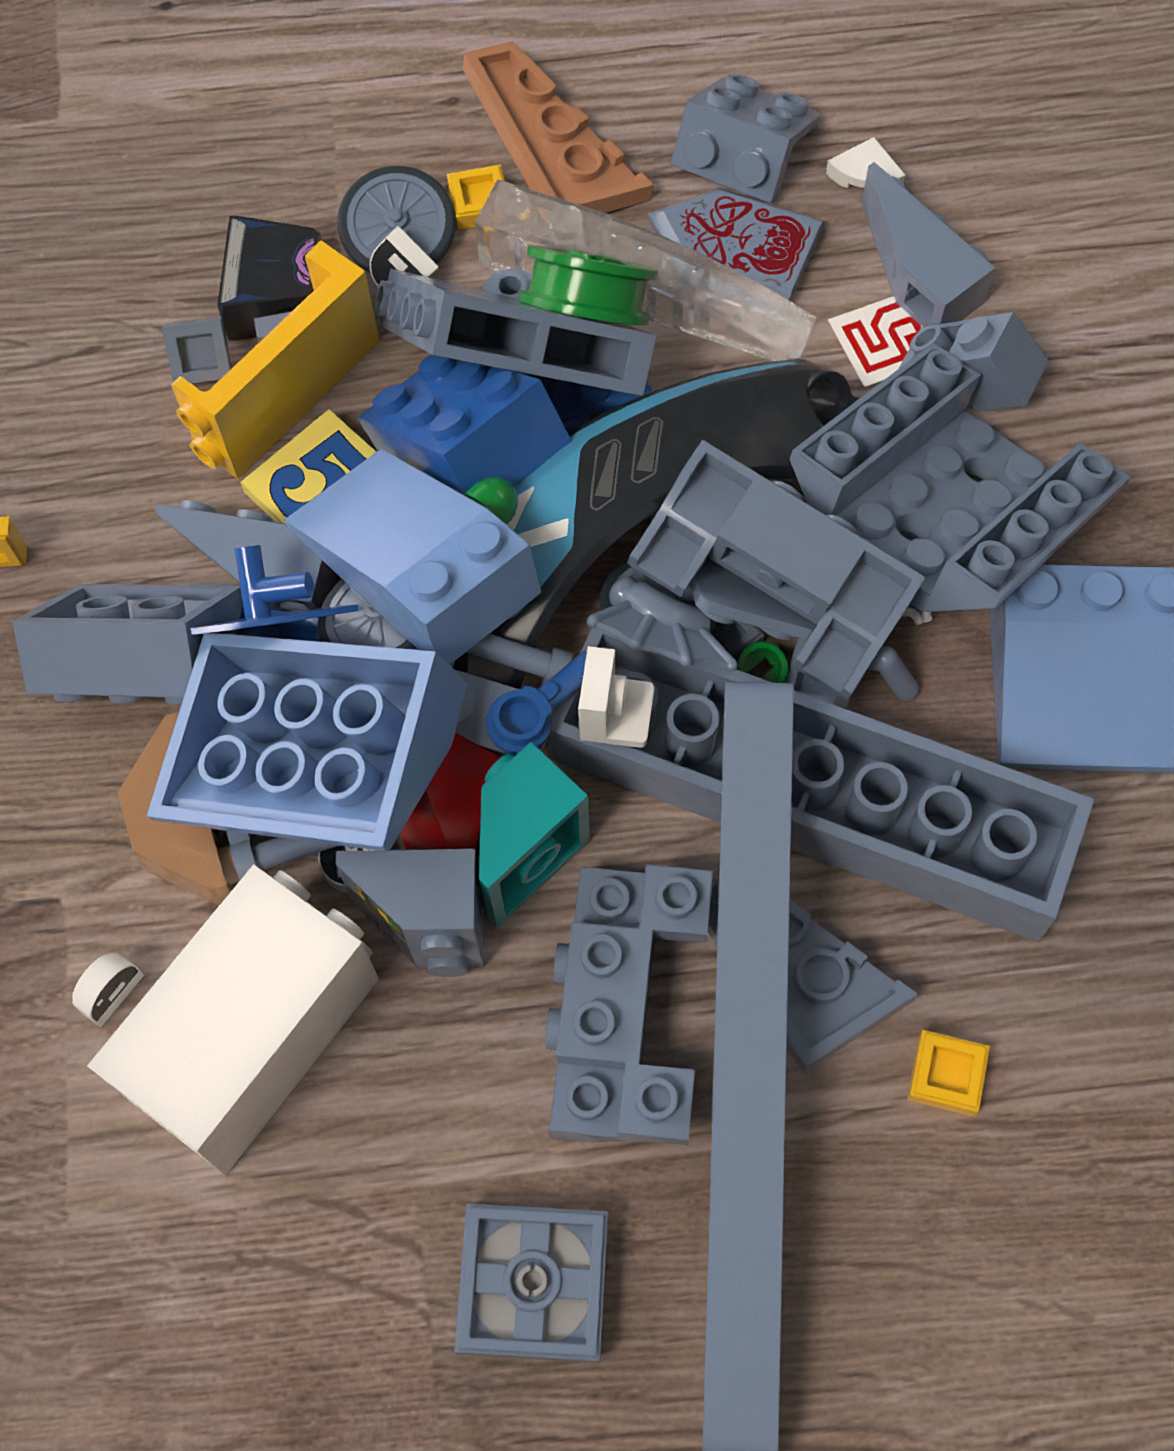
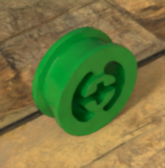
(588, 285)

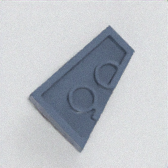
(830, 988)

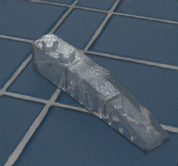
(690, 289)

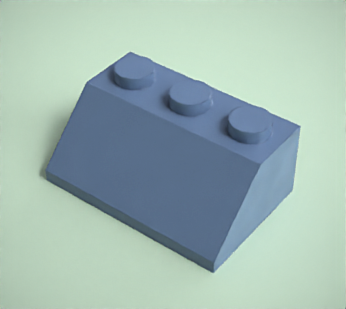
(120, 639)

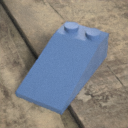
(419, 553)

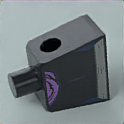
(262, 272)

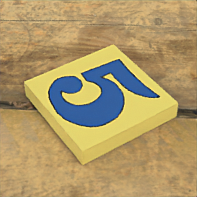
(306, 466)

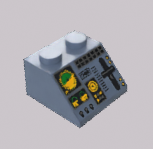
(421, 903)

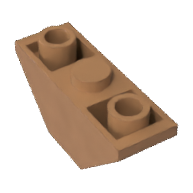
(175, 852)

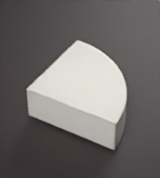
(853, 164)

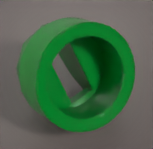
(496, 496)
(759, 651)

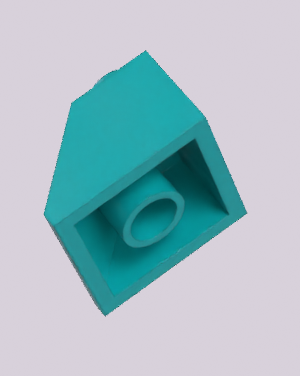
(528, 829)

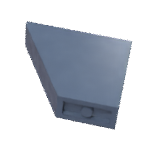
(512, 335)

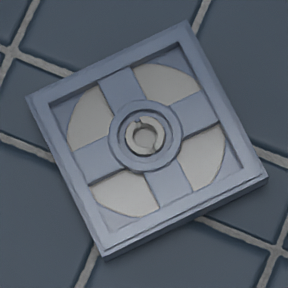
(532, 1283)

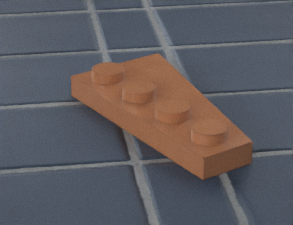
(548, 136)

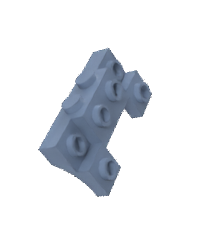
(787, 552)
(600, 1029)

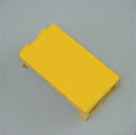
(285, 370)

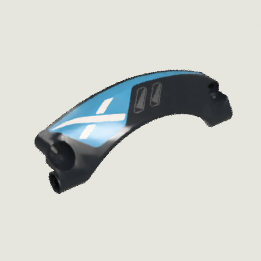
(630, 460)

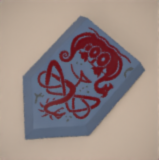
(745, 235)

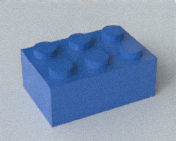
(466, 423)

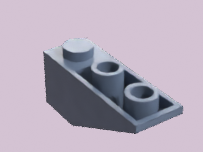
(925, 261)
(281, 549)

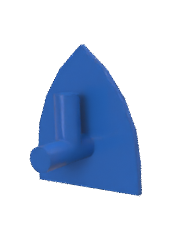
(261, 591)

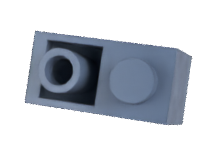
(994, 348)

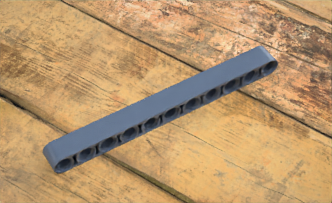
(749, 1072)

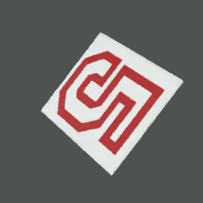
(875, 338)

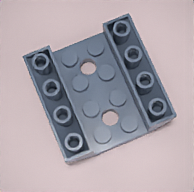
(905, 465)

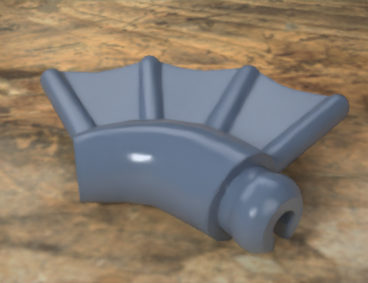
(660, 625)

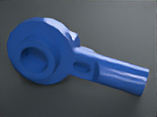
(578, 401)
(526, 713)

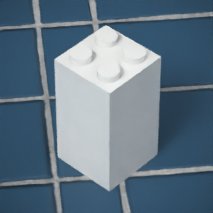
(239, 1016)

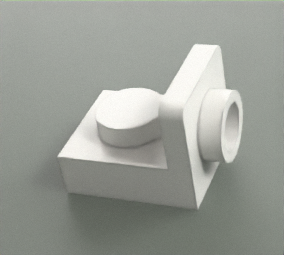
(611, 705)

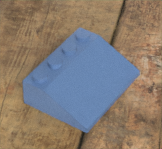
(1086, 670)
(307, 739)

